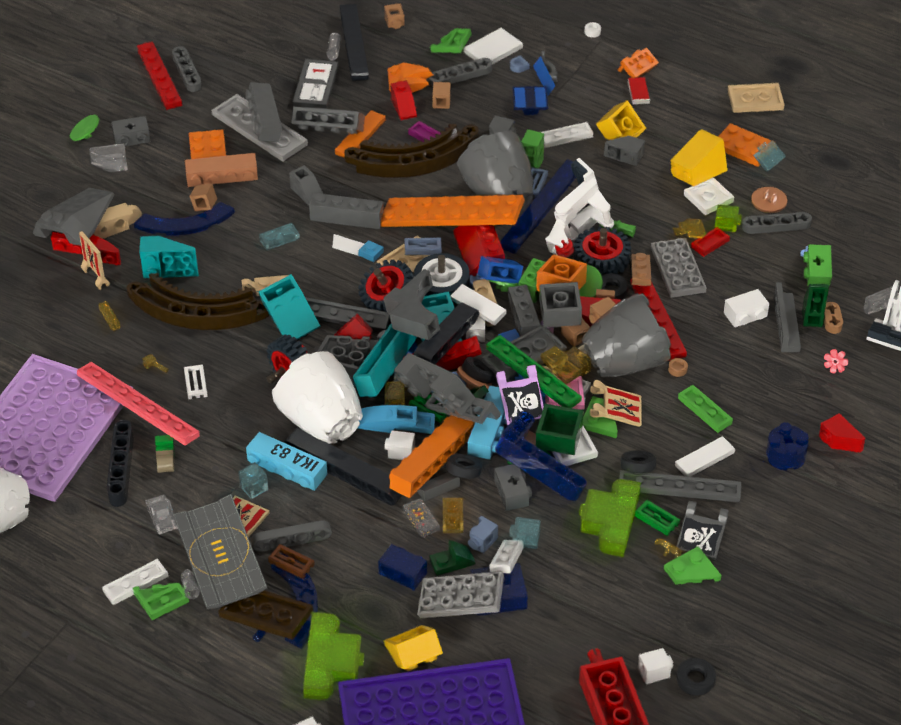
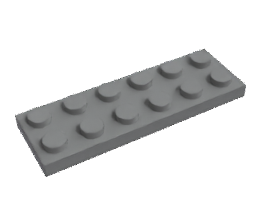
(237, 116)

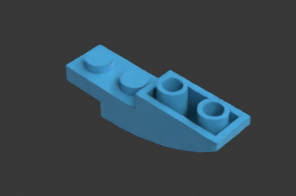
(399, 417)

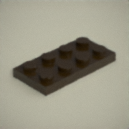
(269, 613)

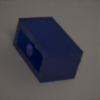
(402, 567)

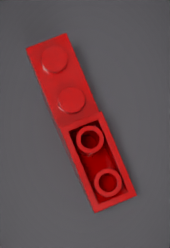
(108, 251)
(459, 352)

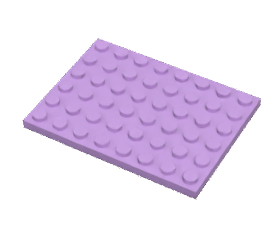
(51, 424)

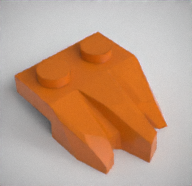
(414, 74)

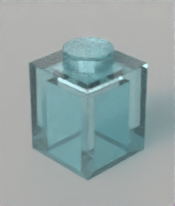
(769, 155)
(253, 480)
(526, 530)

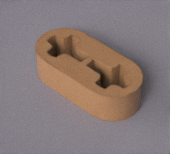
(836, 317)

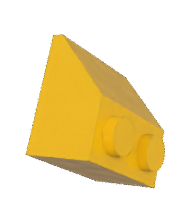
(621, 122)
(414, 647)

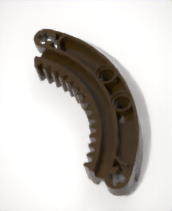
(413, 159)
(196, 311)

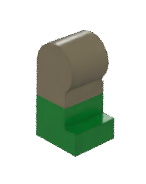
(165, 453)

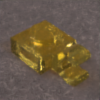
(692, 227)

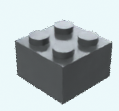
(560, 304)

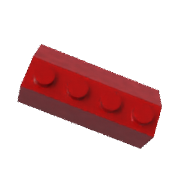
(477, 242)

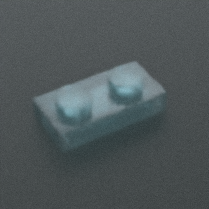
(279, 236)

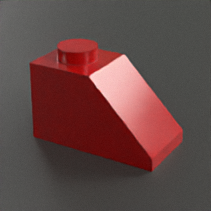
(403, 100)
(355, 328)
(841, 434)

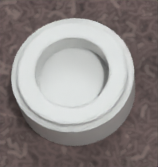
(592, 29)

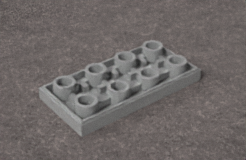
(678, 267)
(461, 594)

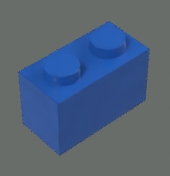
(500, 269)

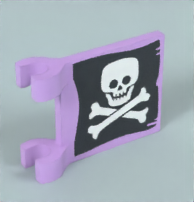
(520, 395)

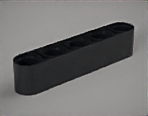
(450, 331)
(120, 463)

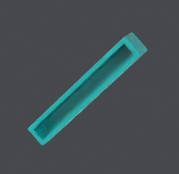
(382, 361)

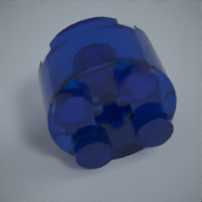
(787, 447)

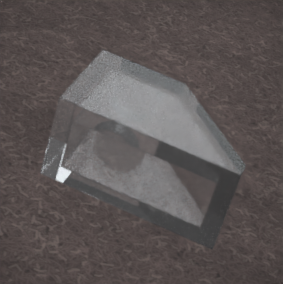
(110, 157)

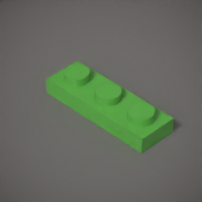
(705, 408)

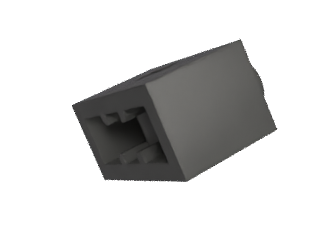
(131, 131)
(512, 487)

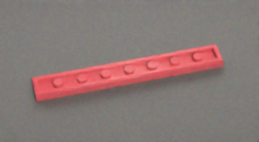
(138, 403)

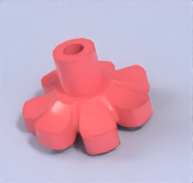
(835, 361)

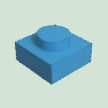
(371, 251)

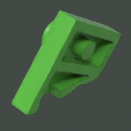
(692, 567)

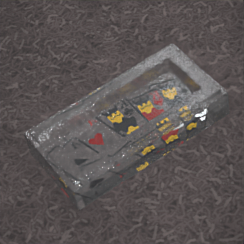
(421, 517)

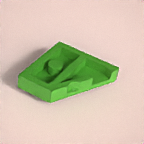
(453, 42)
(601, 424)
(160, 598)

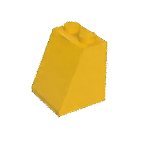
(700, 159)

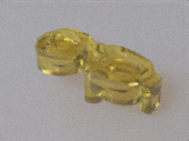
(669, 547)

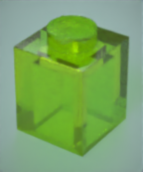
(727, 218)

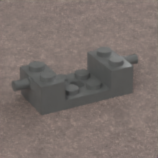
(426, 377)

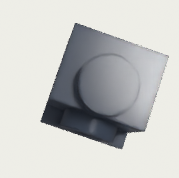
(483, 535)

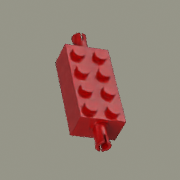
(610, 692)

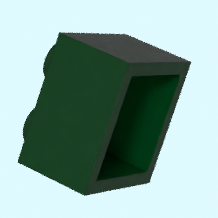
(559, 429)

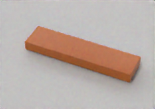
(371, 124)

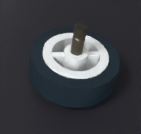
(446, 272)

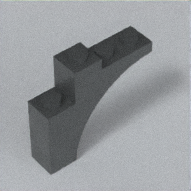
(407, 311)

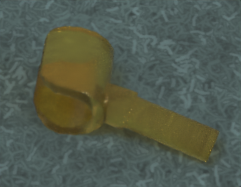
(150, 361)

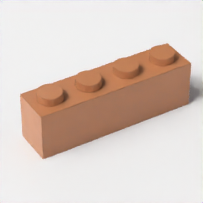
(221, 169)

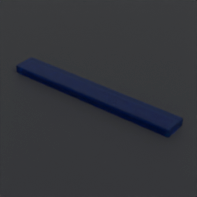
(538, 208)

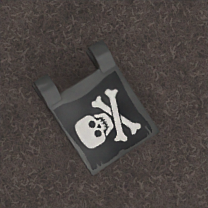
(702, 532)

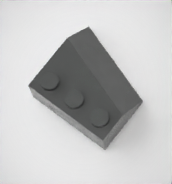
(348, 351)

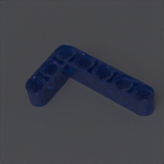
(537, 462)

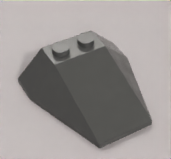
(75, 215)

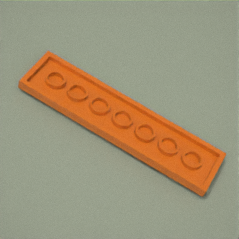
(452, 211)

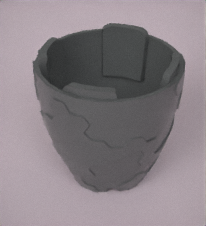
(497, 166)
(627, 339)

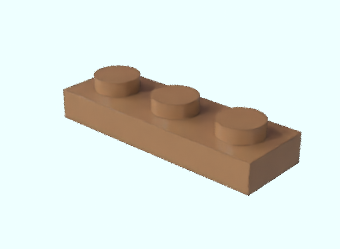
(641, 269)

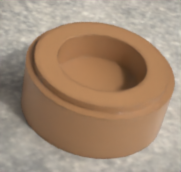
(678, 367)

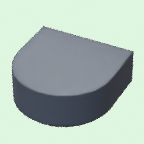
(519, 64)

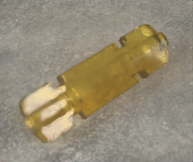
(109, 315)

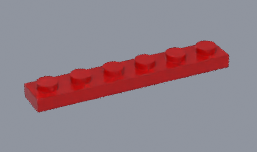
(159, 75)
(657, 308)

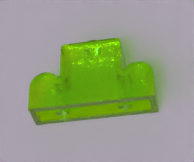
(611, 515)
(330, 656)

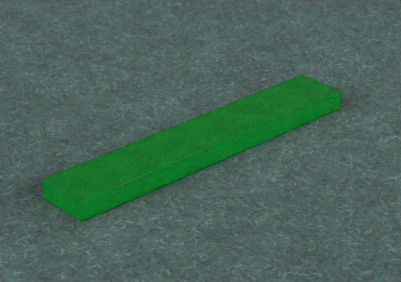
(547, 381)

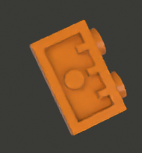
(639, 63)

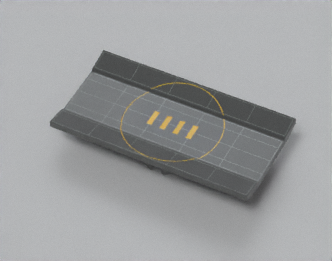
(220, 553)

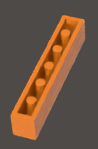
(430, 455)

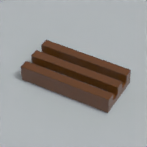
(289, 563)

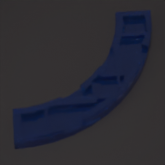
(186, 225)
(305, 592)

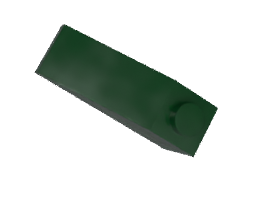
(814, 305)

